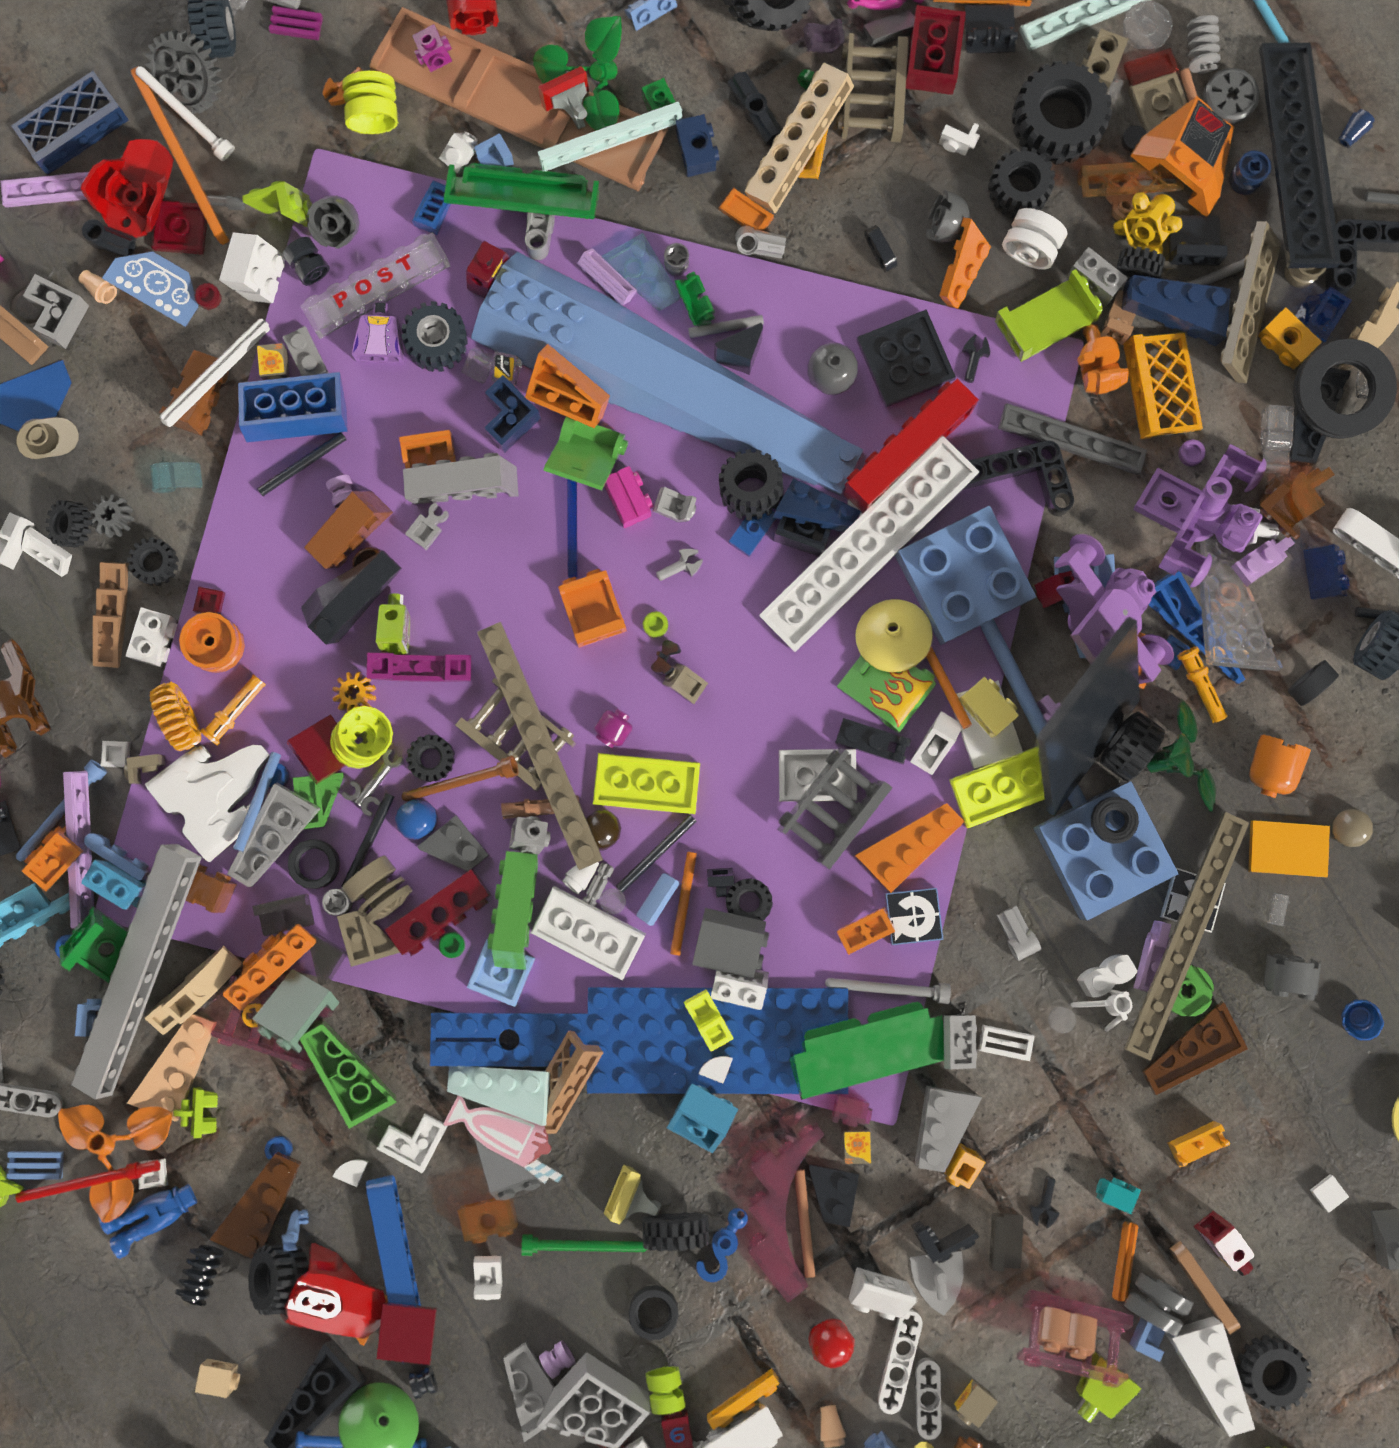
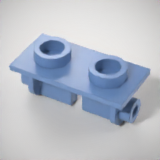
(646, 11)

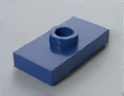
(751, 533)

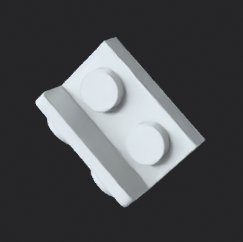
(741, 989)

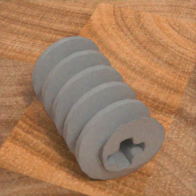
(1202, 44)

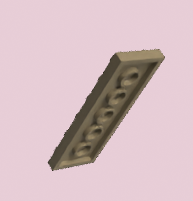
(1251, 302)

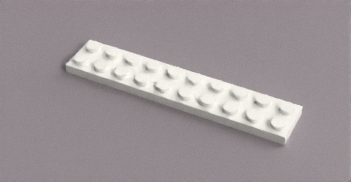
(869, 543)

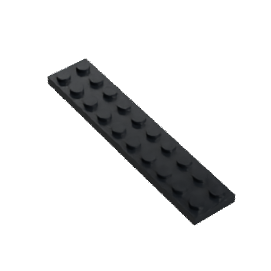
(1299, 156)

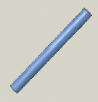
(257, 802)

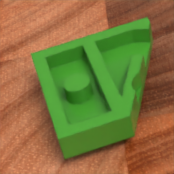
(320, 794)

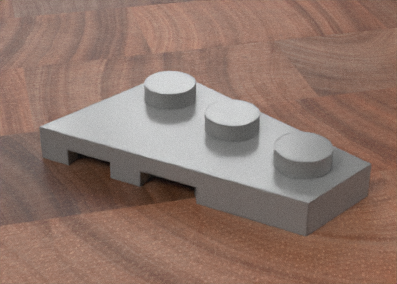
(529, 1387)

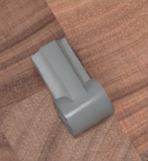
(763, 242)
(1020, 938)

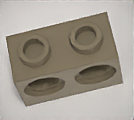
(1105, 61)

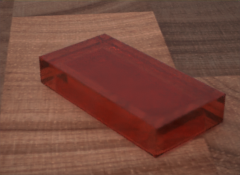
(1150, 67)

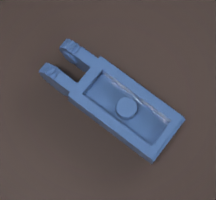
(116, 856)

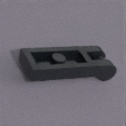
(872, 741)

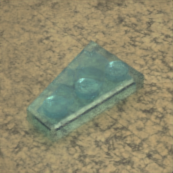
(643, 270)

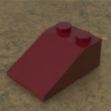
(935, 50)

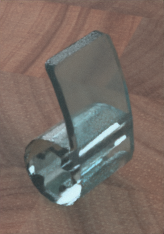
(173, 475)

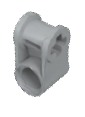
(539, 229)

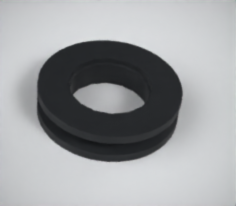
(1380, 381)

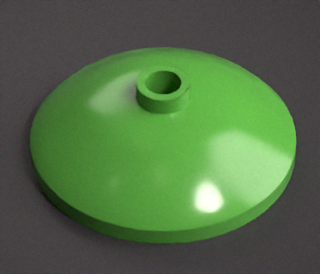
(361, 1413)

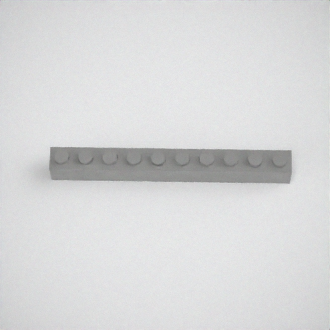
(136, 970)

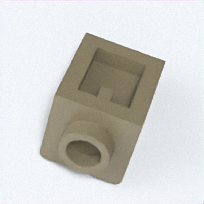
(685, 683)
(146, 763)

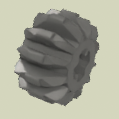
(119, 518)

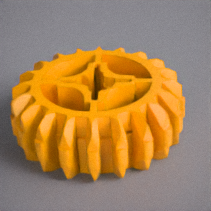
(175, 716)

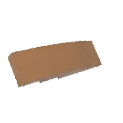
(110, 614)

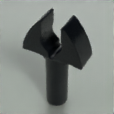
(974, 357)
(1045, 1204)

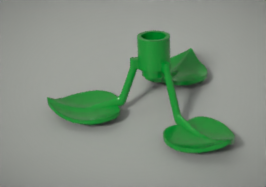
(604, 39)

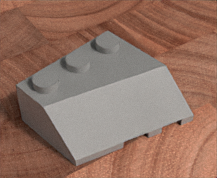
(595, 1404)

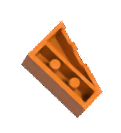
(566, 389)

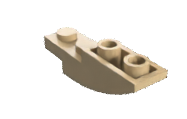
(1381, 321)
(194, 990)

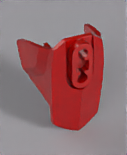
(139, 173)
(348, 1305)

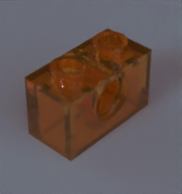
(473, 1226)

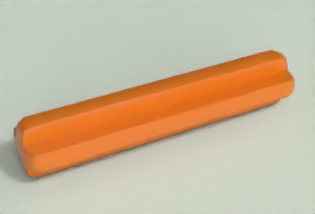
(1125, 1261)

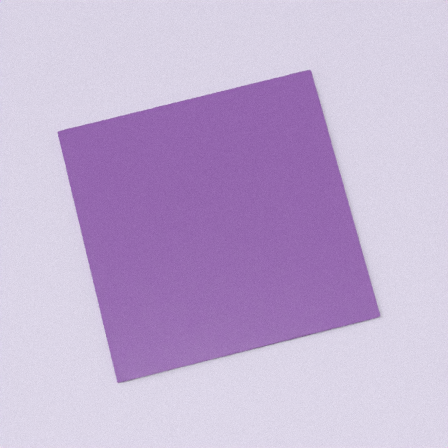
(505, 566)

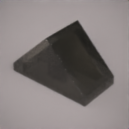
(326, 958)

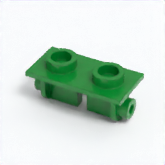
(699, 309)

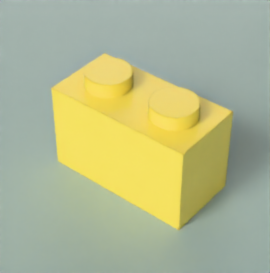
(989, 707)

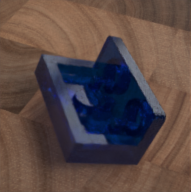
(1326, 572)

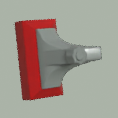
(566, 94)

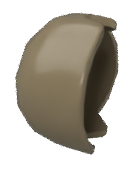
(1352, 828)

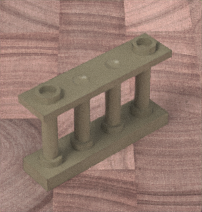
(895, 77)
(492, 742)

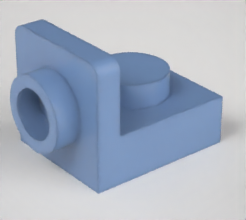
(86, 1016)

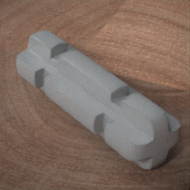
(598, 884)

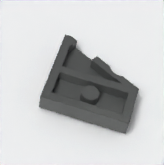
(455, 845)

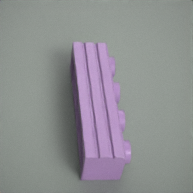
(606, 276)

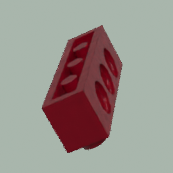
(401, 930)

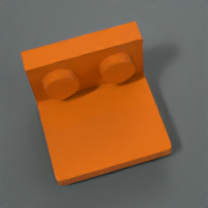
(50, 861)

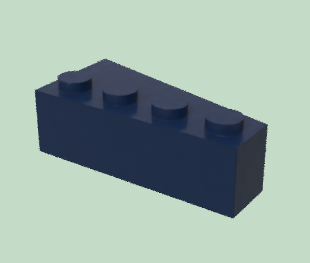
(1189, 307)

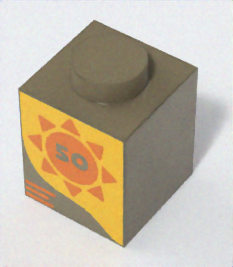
(273, 361)
(856, 1145)
(975, 1404)

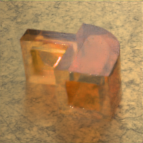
(1303, 498)

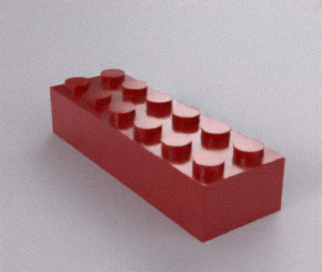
(915, 438)

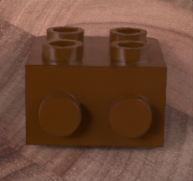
(1274, 492)

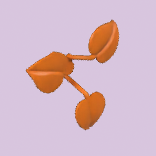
(82, 1130)

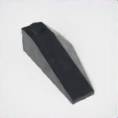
(344, 599)

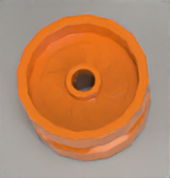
(198, 645)

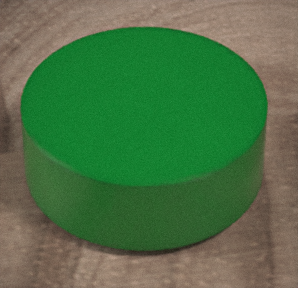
(805, 78)
(452, 945)

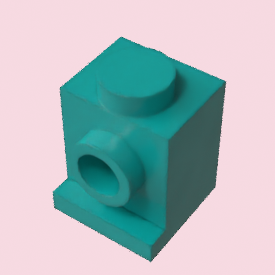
(1117, 1195)

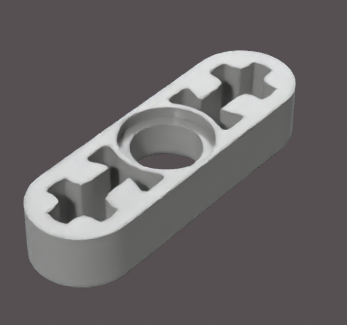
(32, 1093)
(921, 1418)

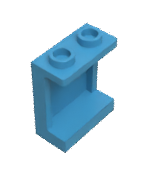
(114, 884)

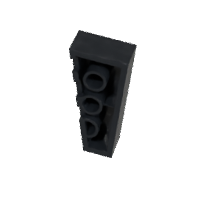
(322, 1391)

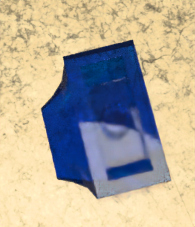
(1322, 312)

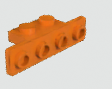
(268, 964)

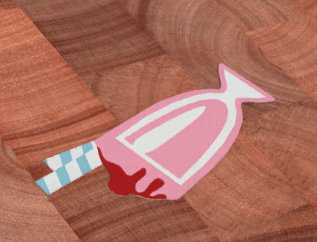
(507, 1136)

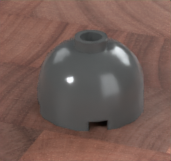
(947, 218)
(333, 221)
(832, 368)

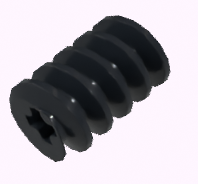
(200, 1274)

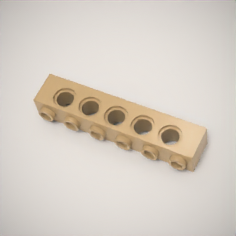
(825, 80)

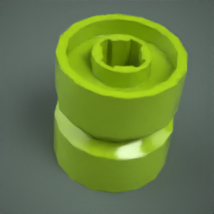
(664, 1385)

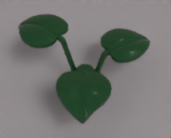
(1179, 755)

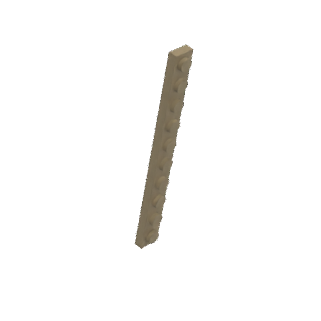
(540, 746)
(1186, 936)

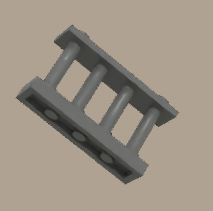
(859, 812)

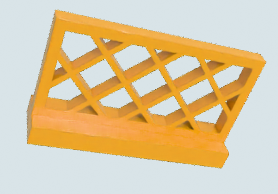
(1143, 391)

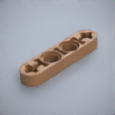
(1204, 1287)

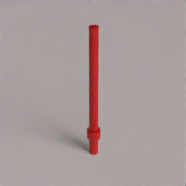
(131, 1171)

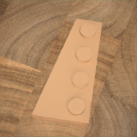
(176, 1067)

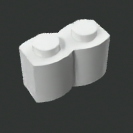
(1112, 971)

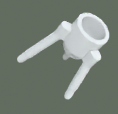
(1117, 1005)

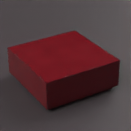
(208, 600)

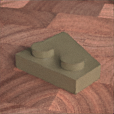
(363, 940)

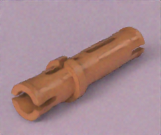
(527, 808)

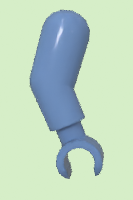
(292, 1234)

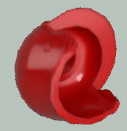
(831, 1343)

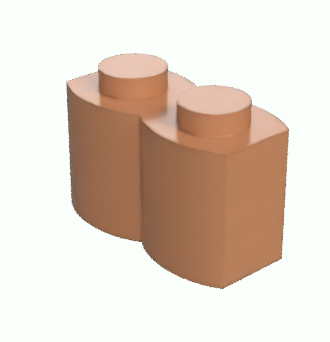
(1067, 1332)

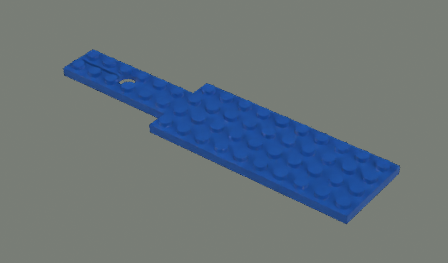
(651, 1039)

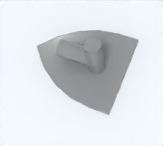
(937, 1281)

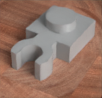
(425, 530)

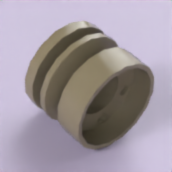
(376, 888)

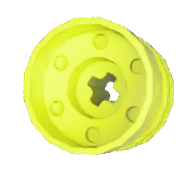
(370, 102)
(371, 727)

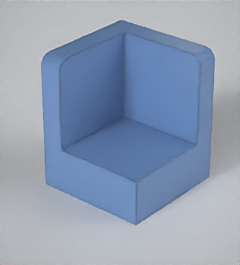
(494, 152)
(1147, 1339)

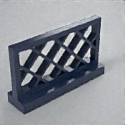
(79, 135)

